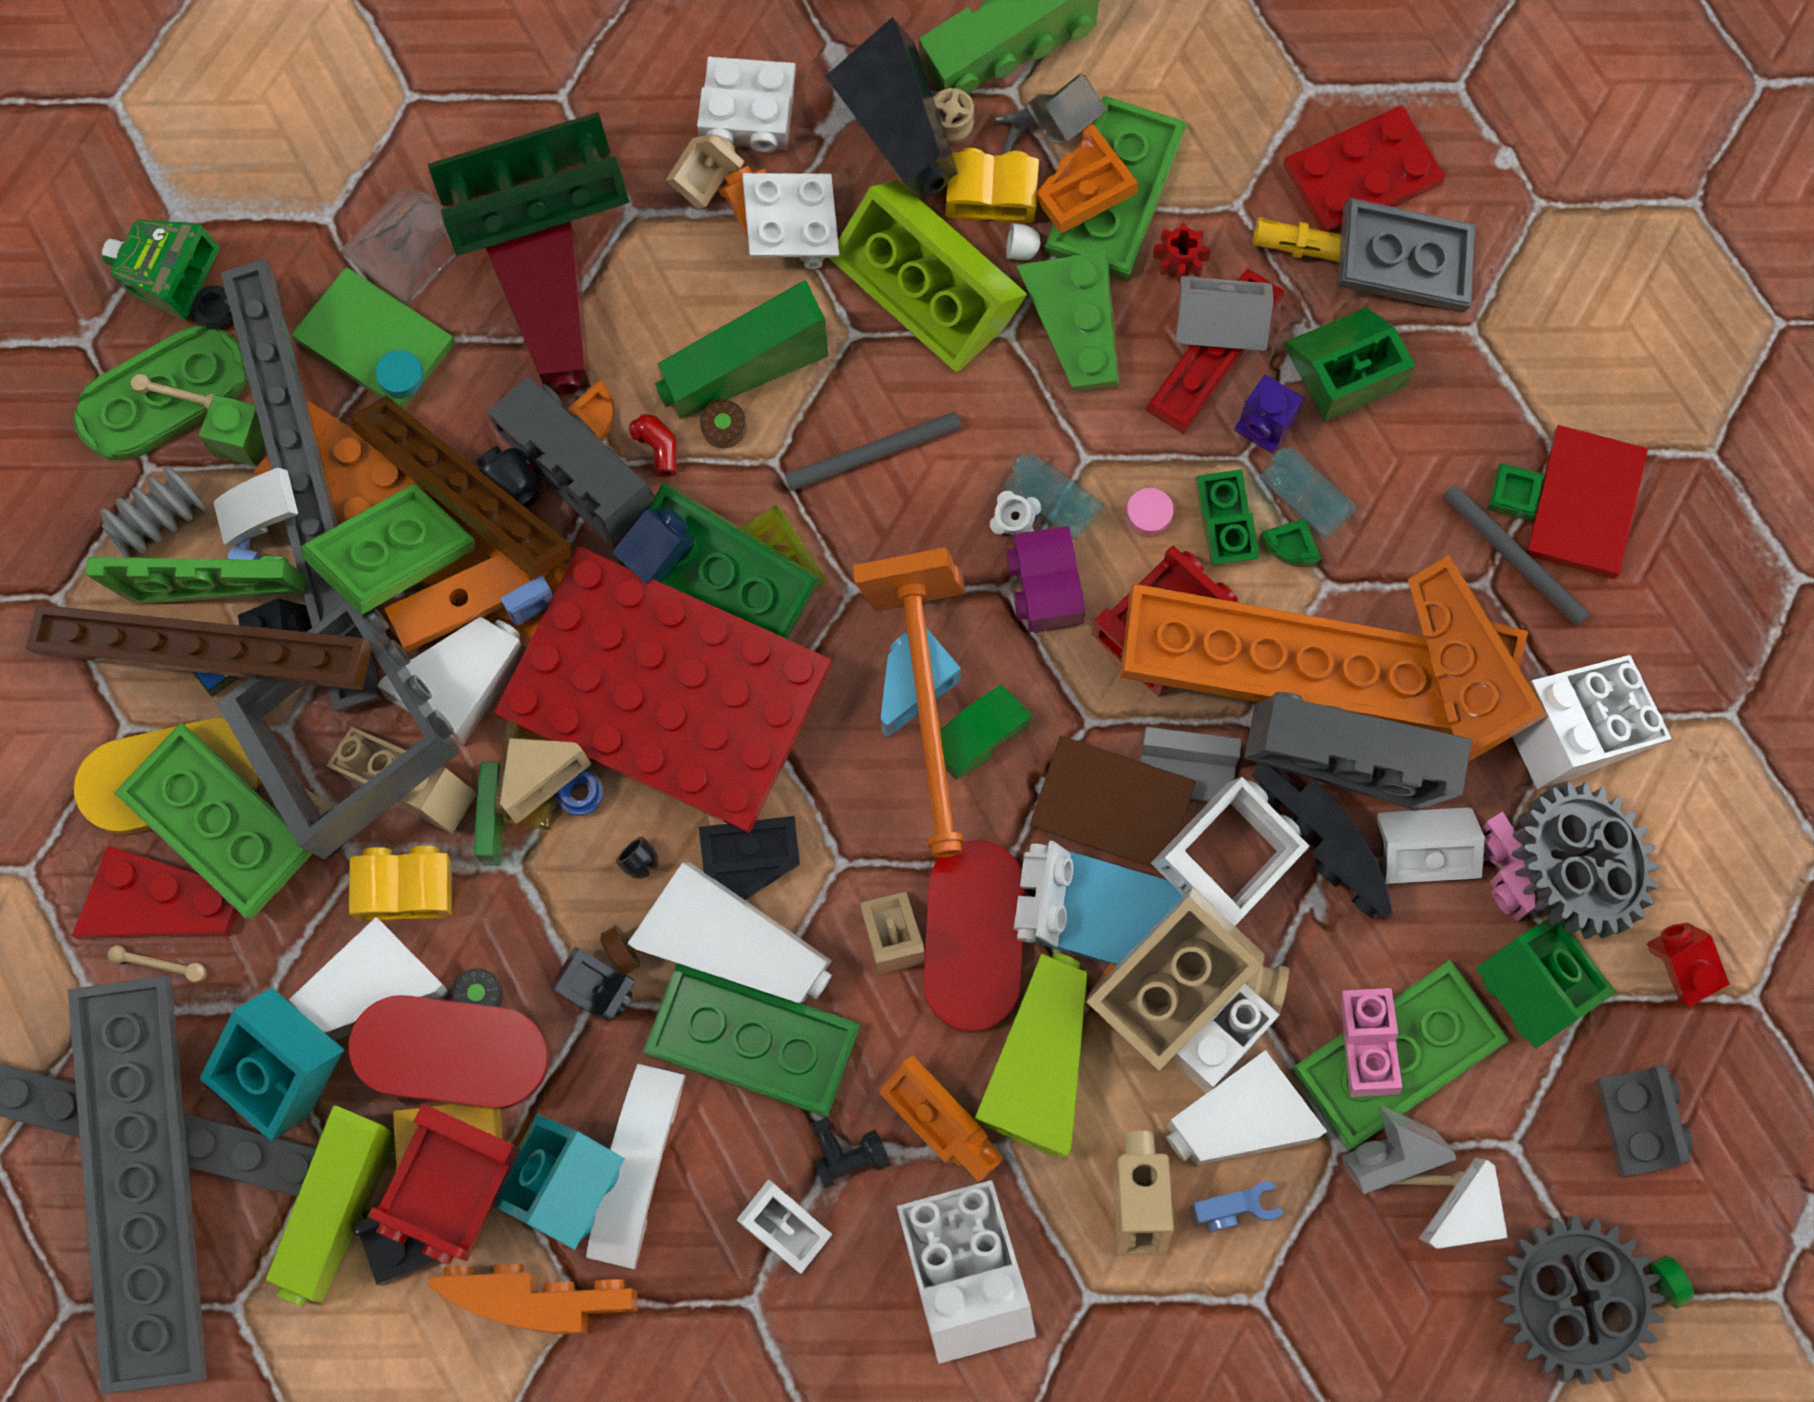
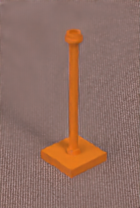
(909, 583)

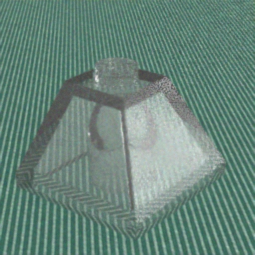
(403, 244)

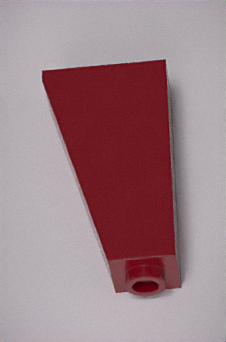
(546, 300)

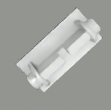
(1048, 872)

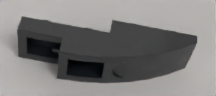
(1343, 852)

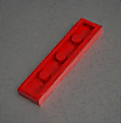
(1198, 376)

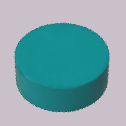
(399, 373)

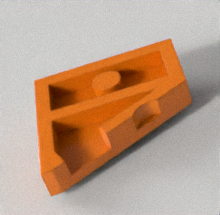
(1086, 183)

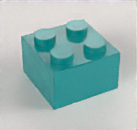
(271, 1063)
(559, 1181)

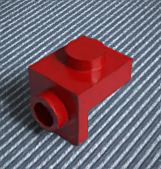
(1690, 962)

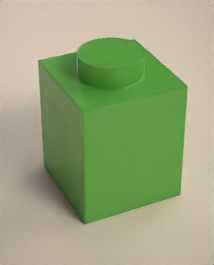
(233, 431)

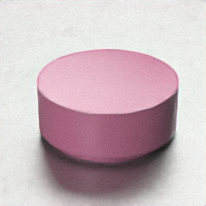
(1149, 511)

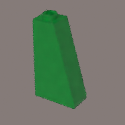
(745, 352)

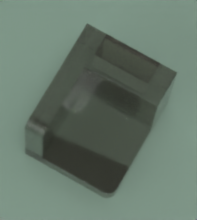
(1066, 111)

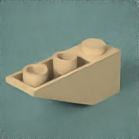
(437, 800)

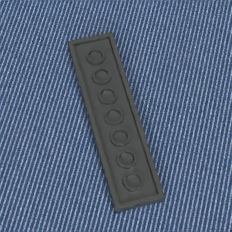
(136, 1185)

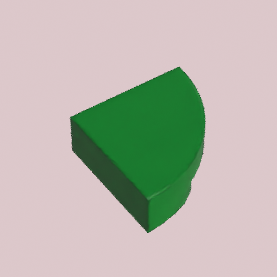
(1292, 544)

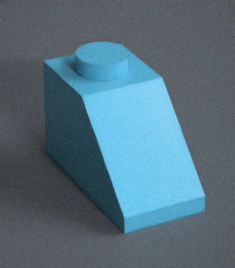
(899, 693)

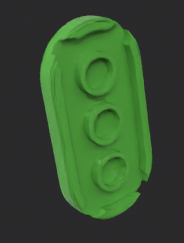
(126, 424)

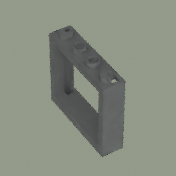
(257, 697)

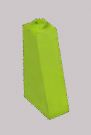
(1037, 1072)
(330, 1201)

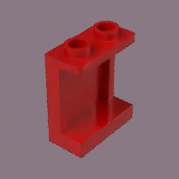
(1175, 572)
(445, 1186)

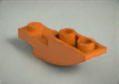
(514, 1299)

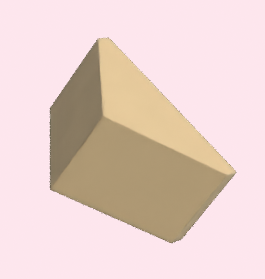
(537, 772)
(892, 933)

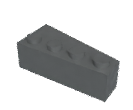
(572, 460)
(1358, 751)

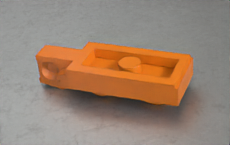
(939, 1119)

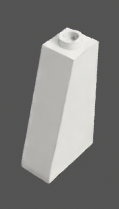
(725, 936)

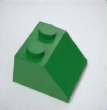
(1544, 981)

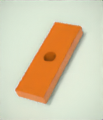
(432, 610)

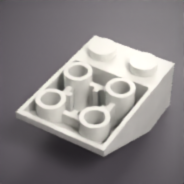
(1591, 721)
(966, 1272)

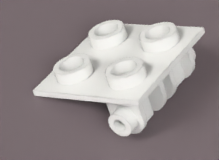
(791, 216)

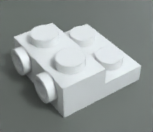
(748, 102)

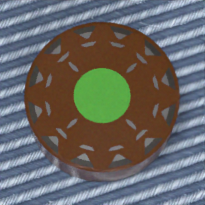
(723, 424)
(619, 951)

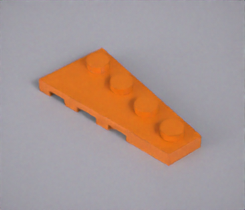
(1476, 674)

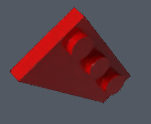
(151, 898)

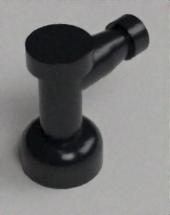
(836, 1164)

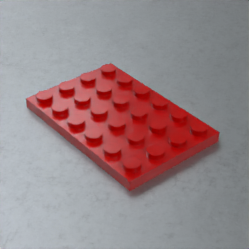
(664, 689)

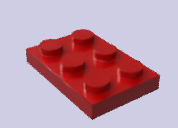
(1370, 162)

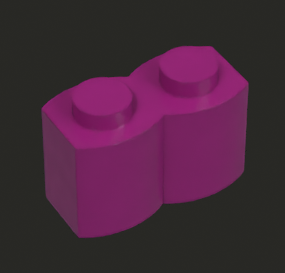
(1047, 578)

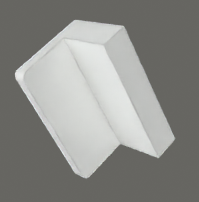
(1431, 845)

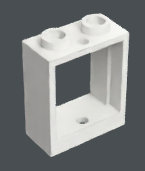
(1277, 830)

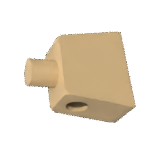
(1141, 1212)

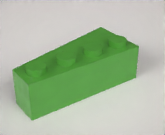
(999, 38)

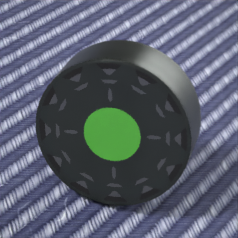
(478, 988)

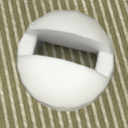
(1022, 242)

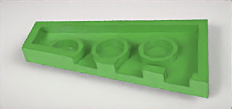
(194, 579)

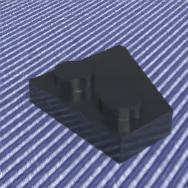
(752, 860)

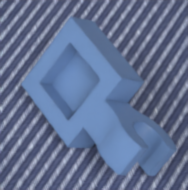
(1221, 1211)

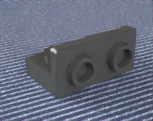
(1644, 1121)

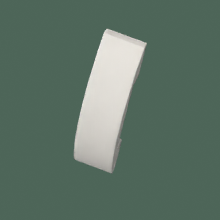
(641, 1141)

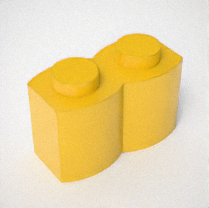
(993, 187)
(400, 885)

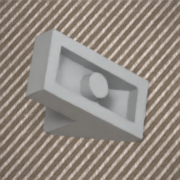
(1405, 1152)

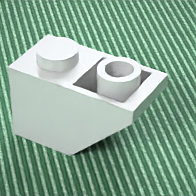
(1225, 1039)

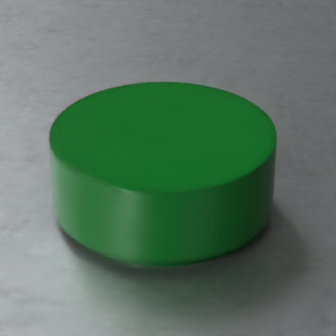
(1673, 1282)

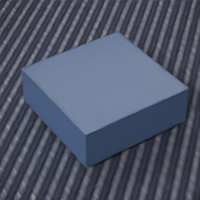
(527, 601)

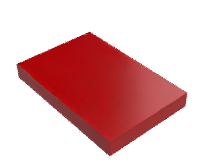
(1587, 502)

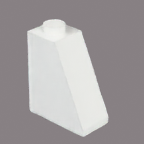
(465, 673)
(362, 973)
(1244, 1117)

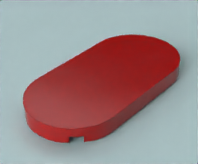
(971, 939)
(448, 1052)

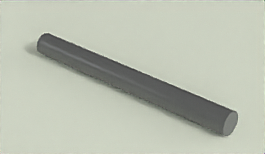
(872, 451)
(1515, 555)

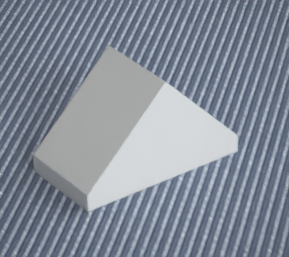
(1470, 1211)
(784, 1226)

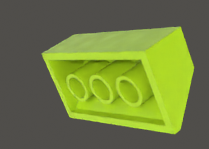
(926, 274)

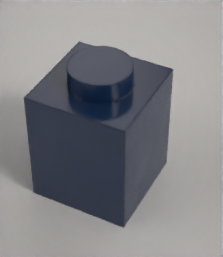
(654, 544)

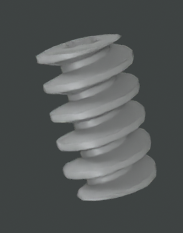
(150, 512)

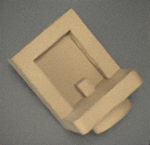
(703, 168)

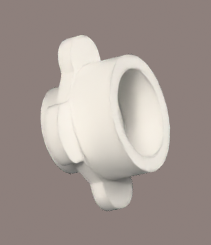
(1007, 505)

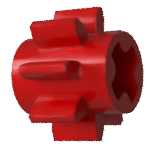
(1181, 240)

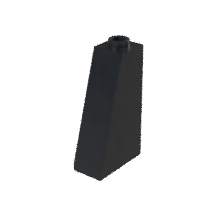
(895, 106)

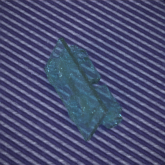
(1307, 491)
(1059, 497)

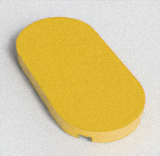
(116, 760)

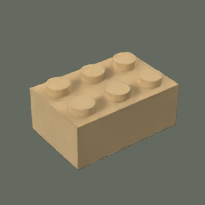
(1176, 978)

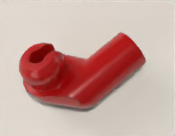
(653, 431)

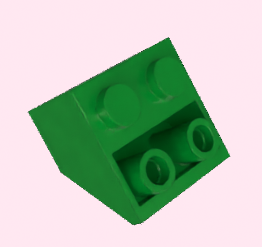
(1350, 362)

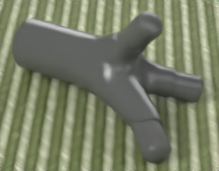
(1020, 122)

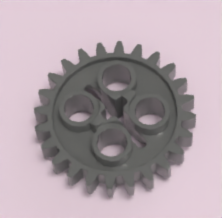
(1586, 895)
(1621, 1286)

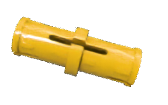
(1297, 239)

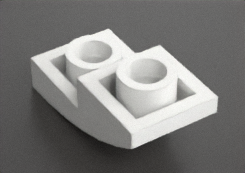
(254, 506)

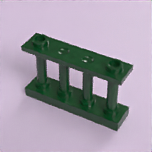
(533, 205)

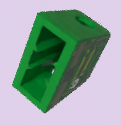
(162, 263)

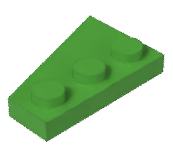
(1078, 316)

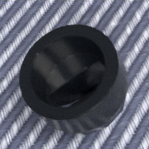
(636, 858)

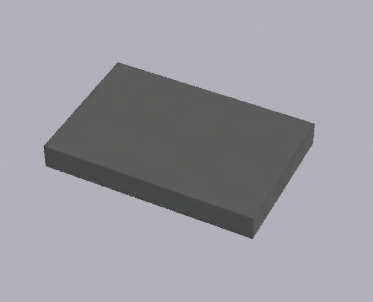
(1406, 255)

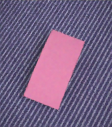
(1507, 886)
(1371, 1042)

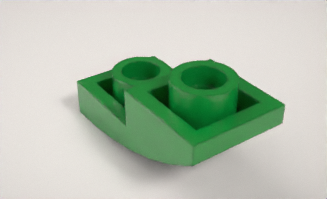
(1226, 517)
(980, 728)

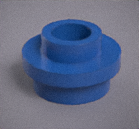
(590, 803)

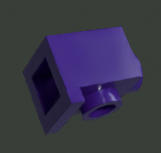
(1269, 414)

